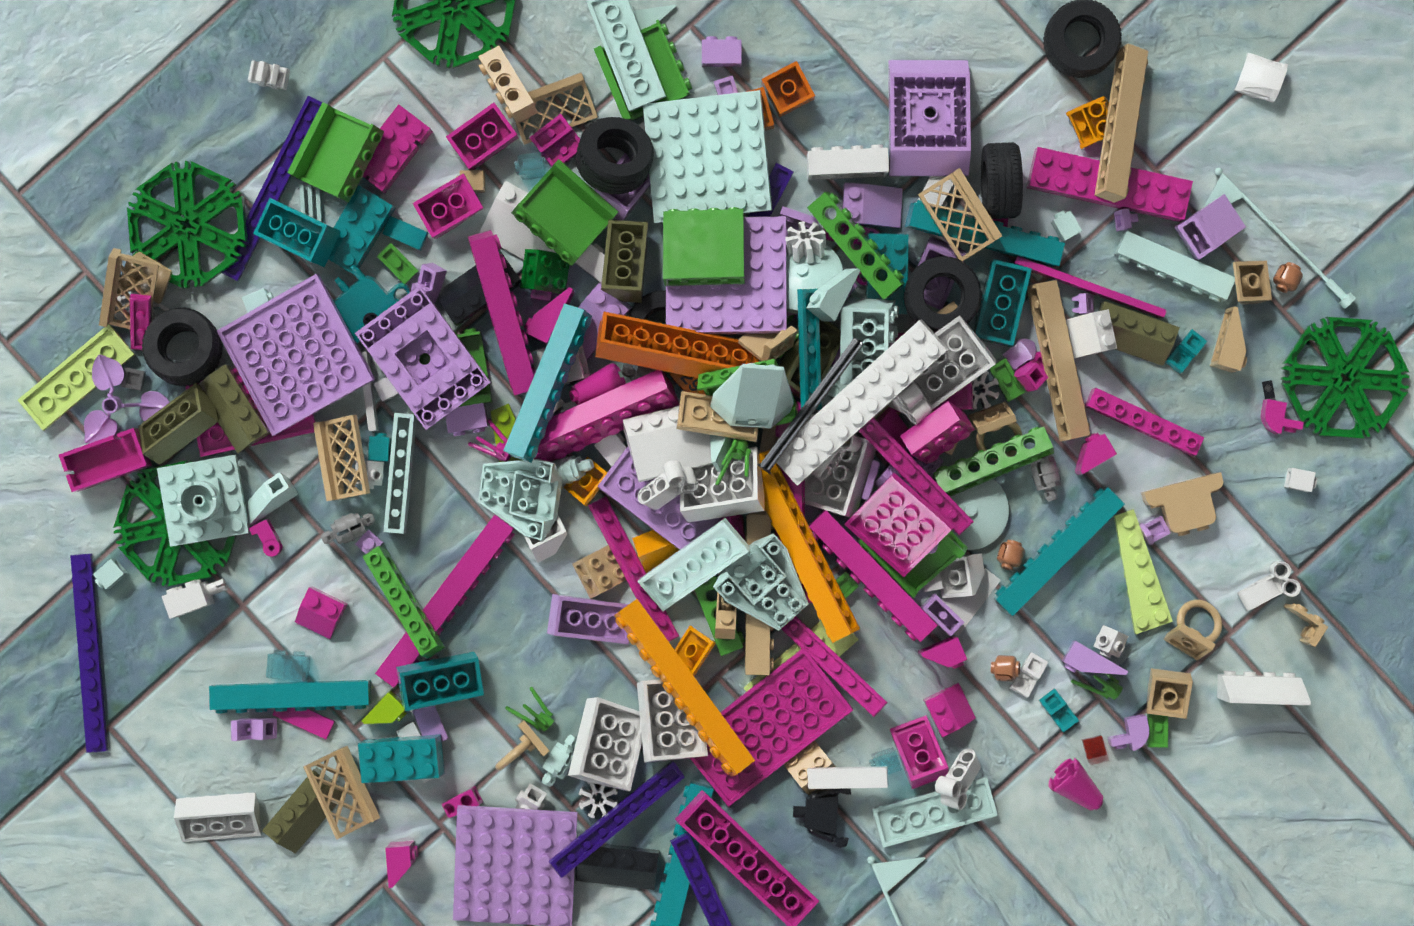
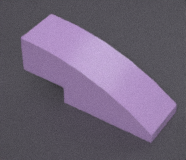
(430, 280)

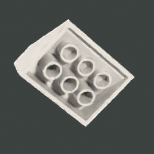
(512, 234)
(957, 366)
(656, 441)
(845, 485)
(731, 497)
(1262, 689)
(665, 726)
(607, 744)

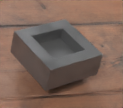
(133, 379)

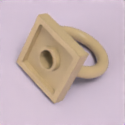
(992, 420)
(1191, 640)
(528, 741)

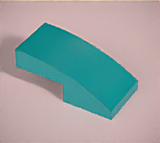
(405, 233)
(1185, 351)
(1059, 710)

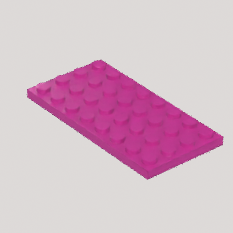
(776, 722)

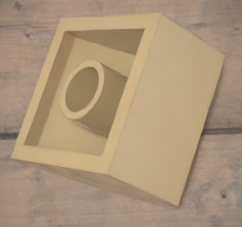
(1252, 282)
(1169, 693)

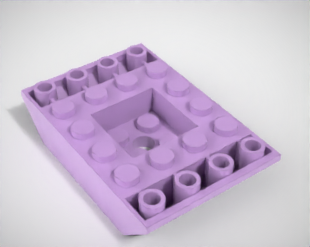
(923, 143)
(398, 341)

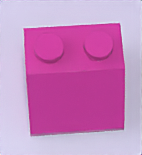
(1094, 452)
(320, 612)
(945, 652)
(949, 709)
(399, 859)

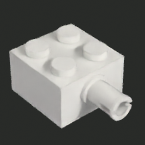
(191, 598)

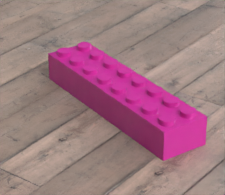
(1077, 179)
(502, 311)
(605, 415)
(873, 576)
(746, 859)

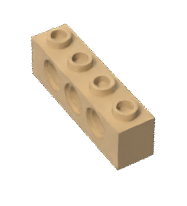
(523, 106)

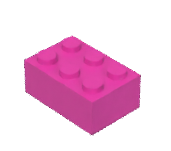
(482, 137)
(937, 433)

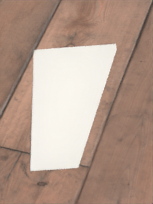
(967, 606)

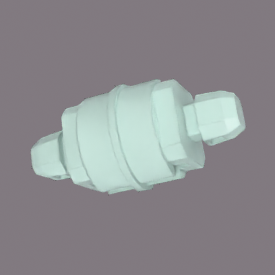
(573, 468)
(559, 761)

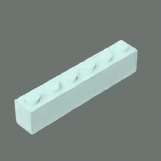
(1174, 266)
(400, 473)

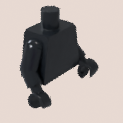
(821, 814)

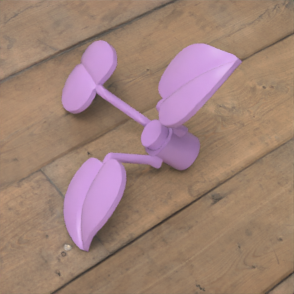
(105, 375)

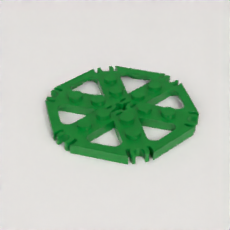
(450, 27)
(186, 205)
(1363, 379)
(156, 528)

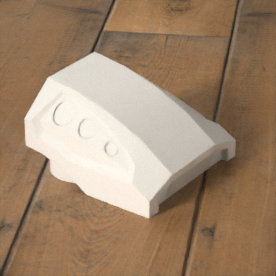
(1261, 78)

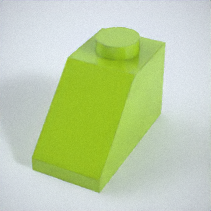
(386, 711)

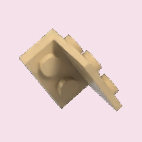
(163, 278)
(769, 345)
(599, 571)
(1310, 634)
(810, 757)

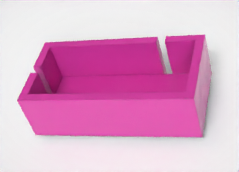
(395, 148)
(104, 460)

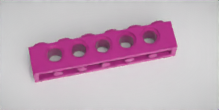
(1144, 422)

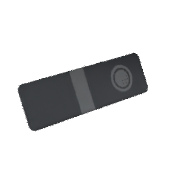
(1268, 390)

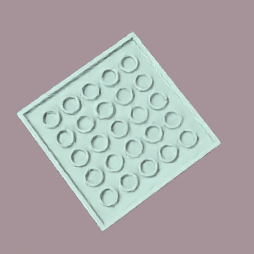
(708, 154)

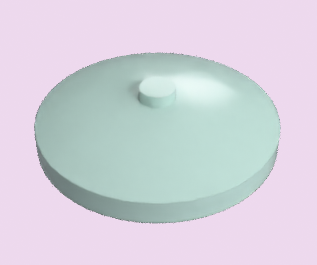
(810, 275)
(987, 508)

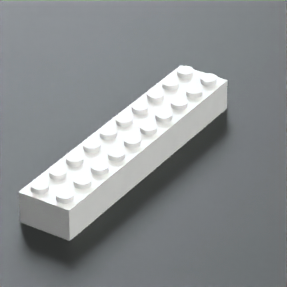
(861, 401)

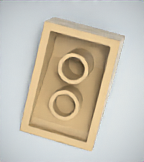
(1230, 344)

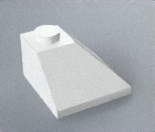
(551, 543)
(963, 576)

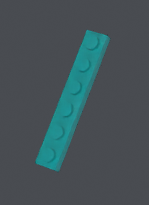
(808, 347)

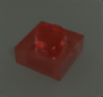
(1094, 747)

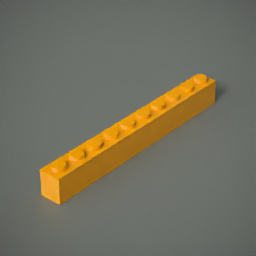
(806, 555)
(684, 688)

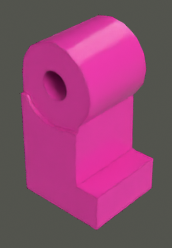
(271, 543)
(468, 798)

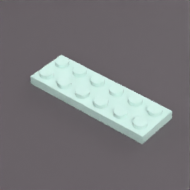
(627, 52)
(694, 564)
(927, 815)

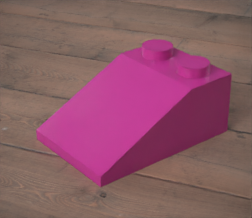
(448, 206)
(544, 321)
(919, 752)

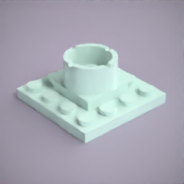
(222, 506)

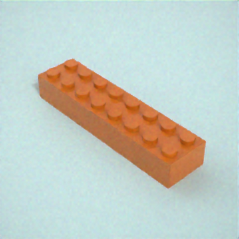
(667, 346)

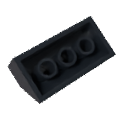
(465, 294)
(620, 867)

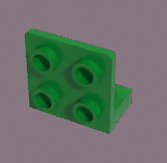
(544, 271)

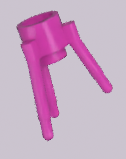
(498, 450)

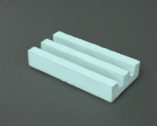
(310, 201)

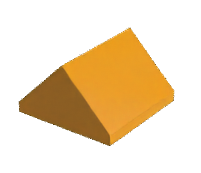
(586, 487)
(653, 549)
(694, 648)

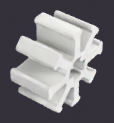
(269, 75)
(806, 242)
(986, 392)
(591, 800)

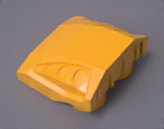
(1089, 121)

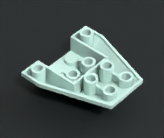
(754, 396)
(522, 494)
(764, 583)

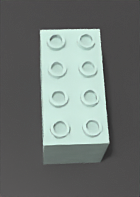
(871, 323)

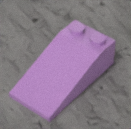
(596, 304)
(585, 619)

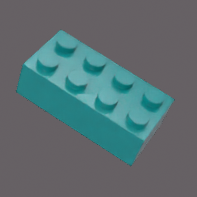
(360, 228)
(297, 232)
(896, 249)
(1002, 302)
(440, 681)
(401, 758)

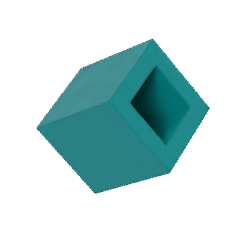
(379, 447)

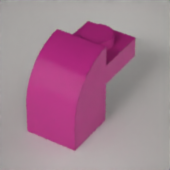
(1032, 373)
(1273, 417)

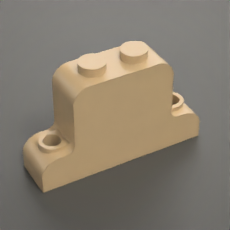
(1186, 503)

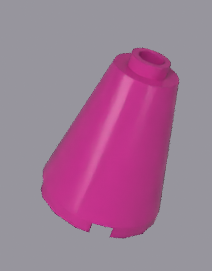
(597, 384)
(1076, 785)

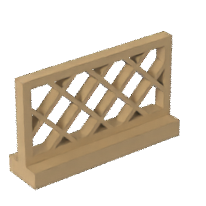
(556, 88)
(976, 209)
(113, 284)
(331, 460)
(356, 788)

